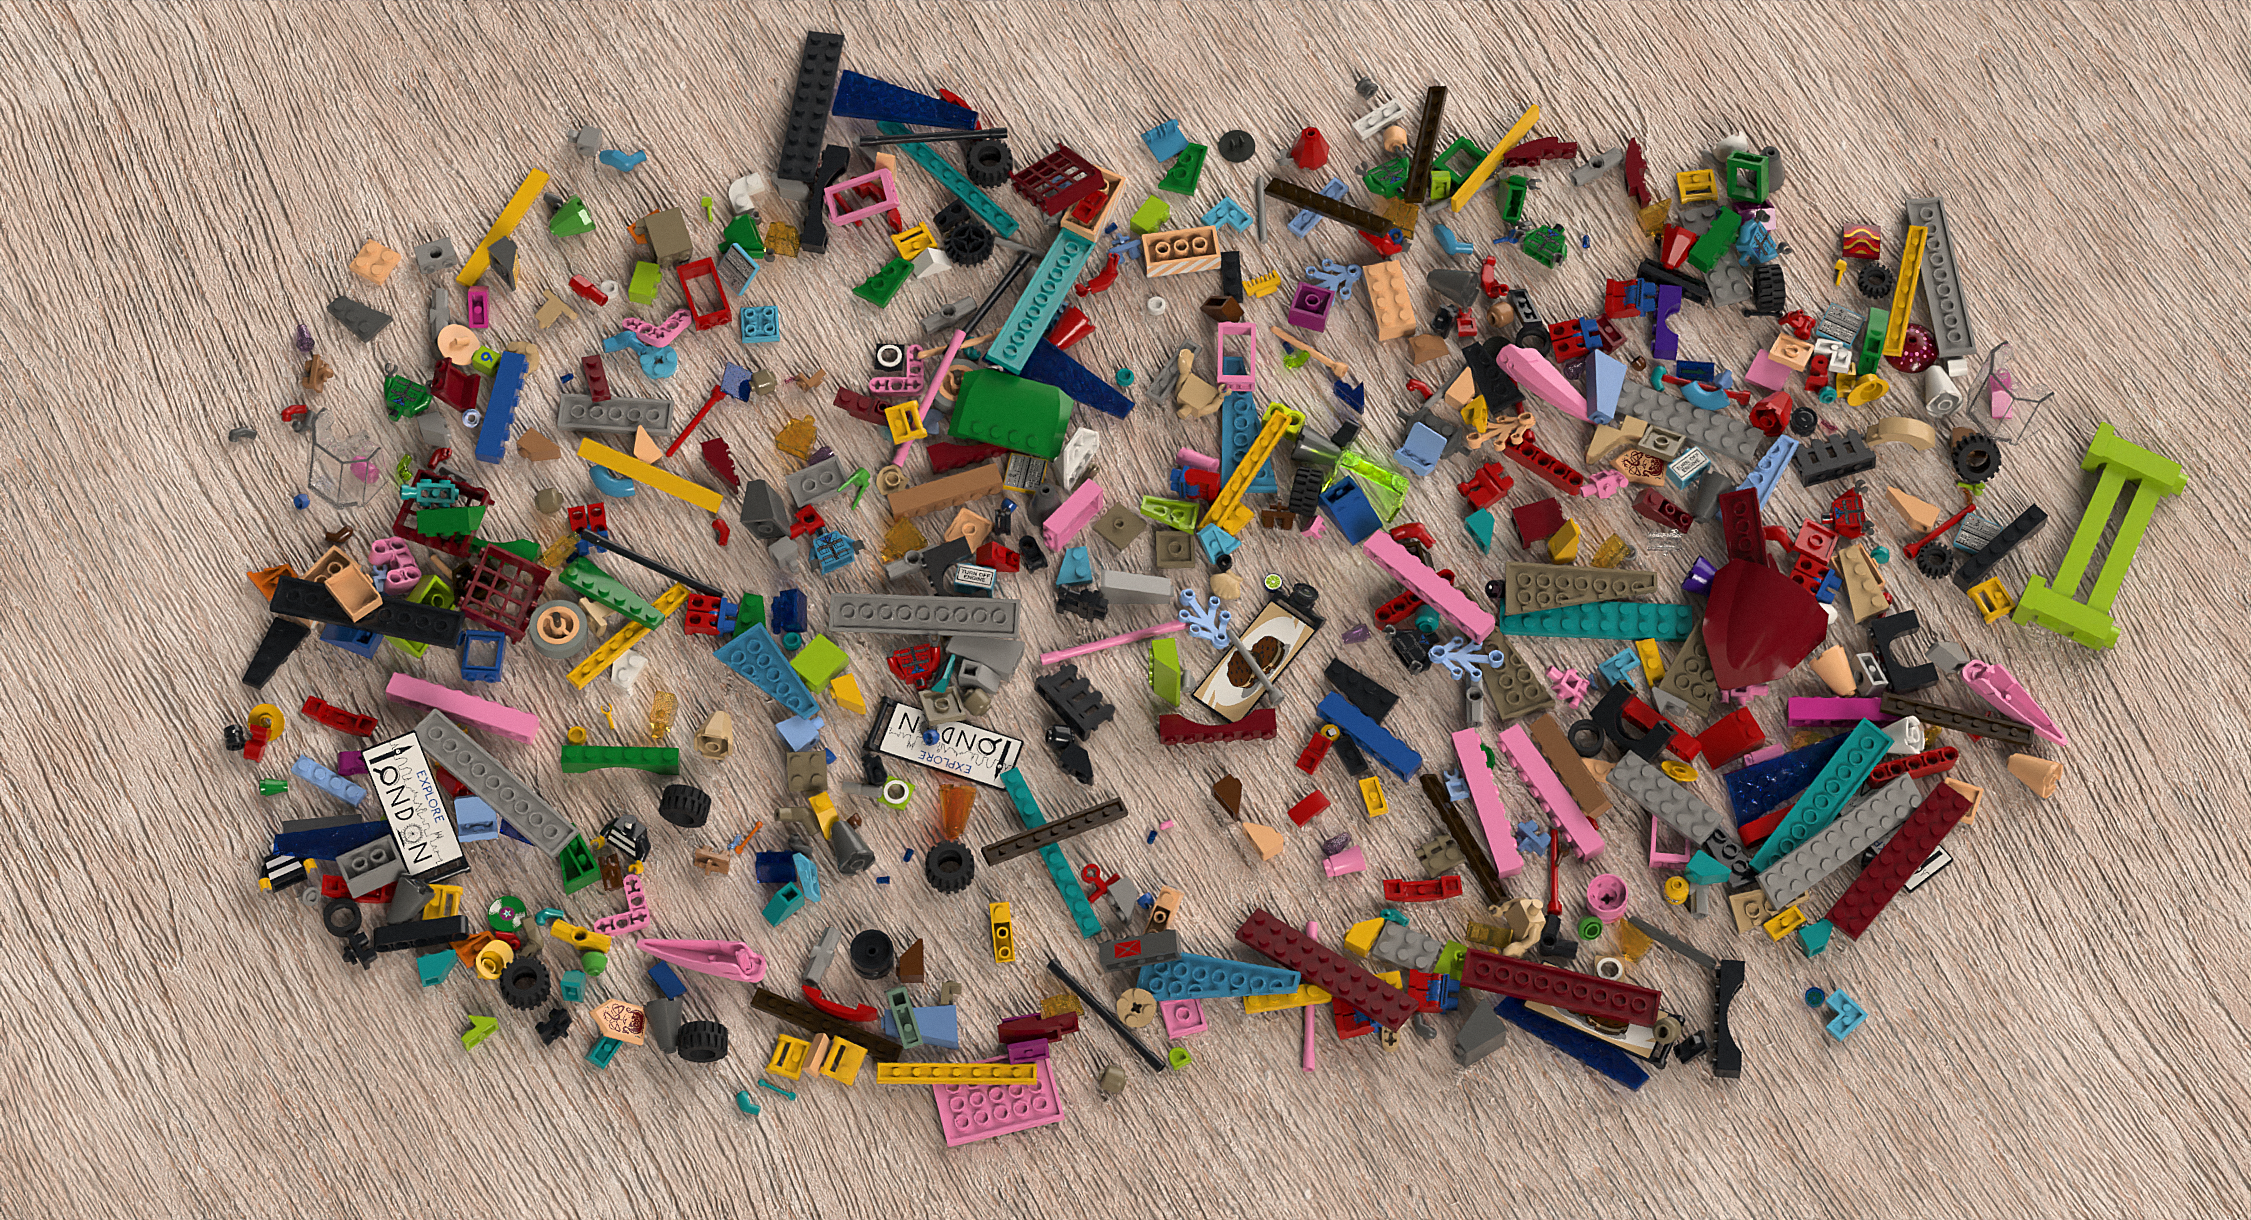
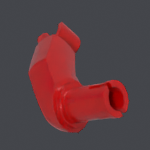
(1103, 281)
(1488, 283)
(1412, 530)
(1778, 533)

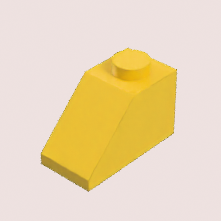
(847, 693)
(823, 813)
(1363, 936)

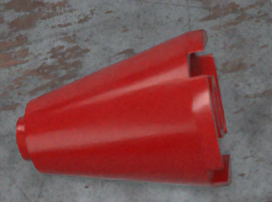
(1070, 328)

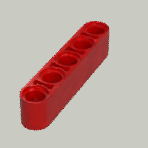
(1548, 471)
(1403, 601)
(1645, 718)
(1918, 761)
(1760, 830)

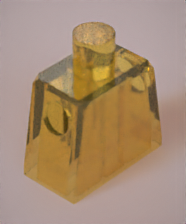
(1403, 217)
(782, 239)
(798, 437)
(901, 539)
(554, 556)
(663, 713)

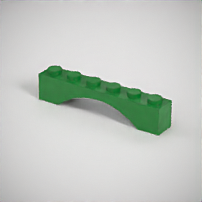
(522, 547)
(652, 759)

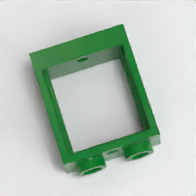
(1469, 147)
(1751, 162)

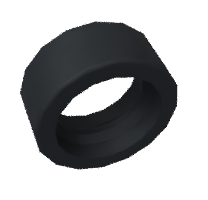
(1537, 331)
(1587, 724)
(335, 905)

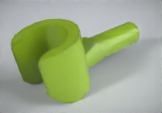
(707, 202)
(1974, 488)

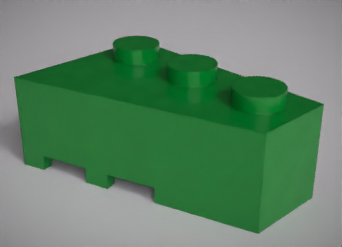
(1716, 241)
(578, 866)

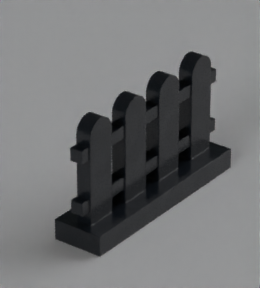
(1837, 467)
(1066, 708)

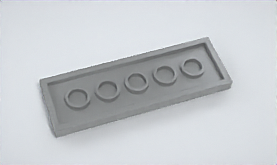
(1725, 280)
(616, 415)
(1664, 798)

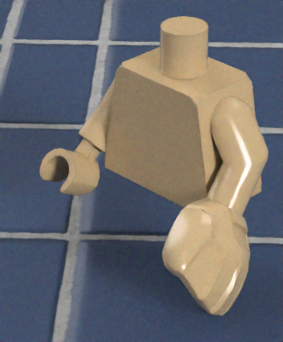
(1193, 393)
(1525, 919)

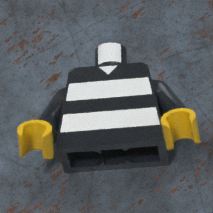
(628, 837)
(283, 871)

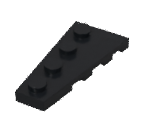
(1493, 382)
(274, 650)
(1363, 692)
(1730, 855)

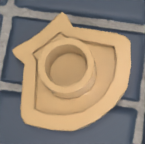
(891, 480)
(1226, 585)

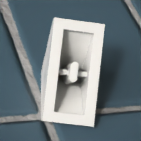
(930, 262)

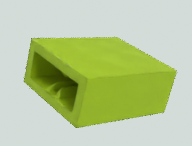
(819, 663)

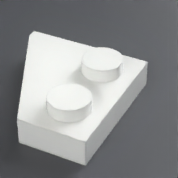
(627, 669)

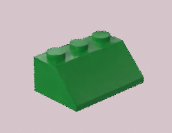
(450, 520)

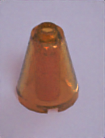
(955, 808)

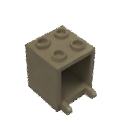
(666, 237)

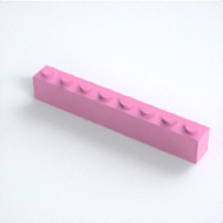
(1429, 586)
(463, 708)
(1550, 793)
(1486, 803)

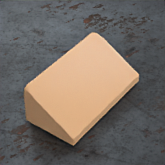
(817, 1054)

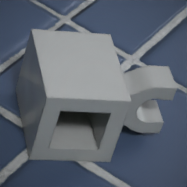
(587, 141)
(785, 553)

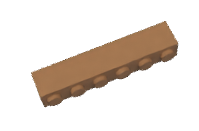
(945, 492)
(1570, 766)

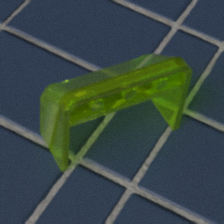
(1373, 471)

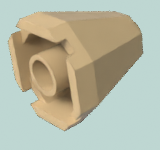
(715, 736)

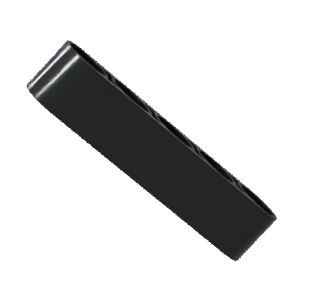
(421, 933)

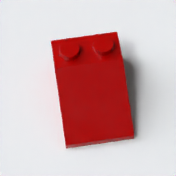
(1731, 738)

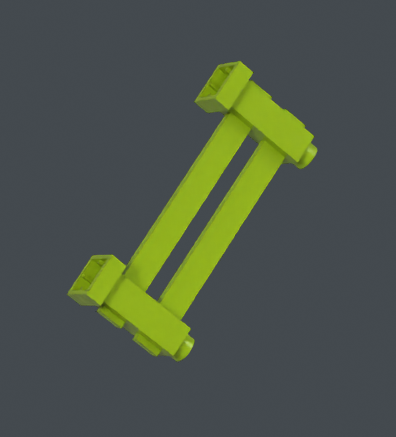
(2054, 606)

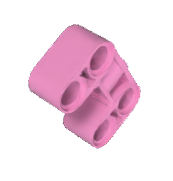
(404, 570)

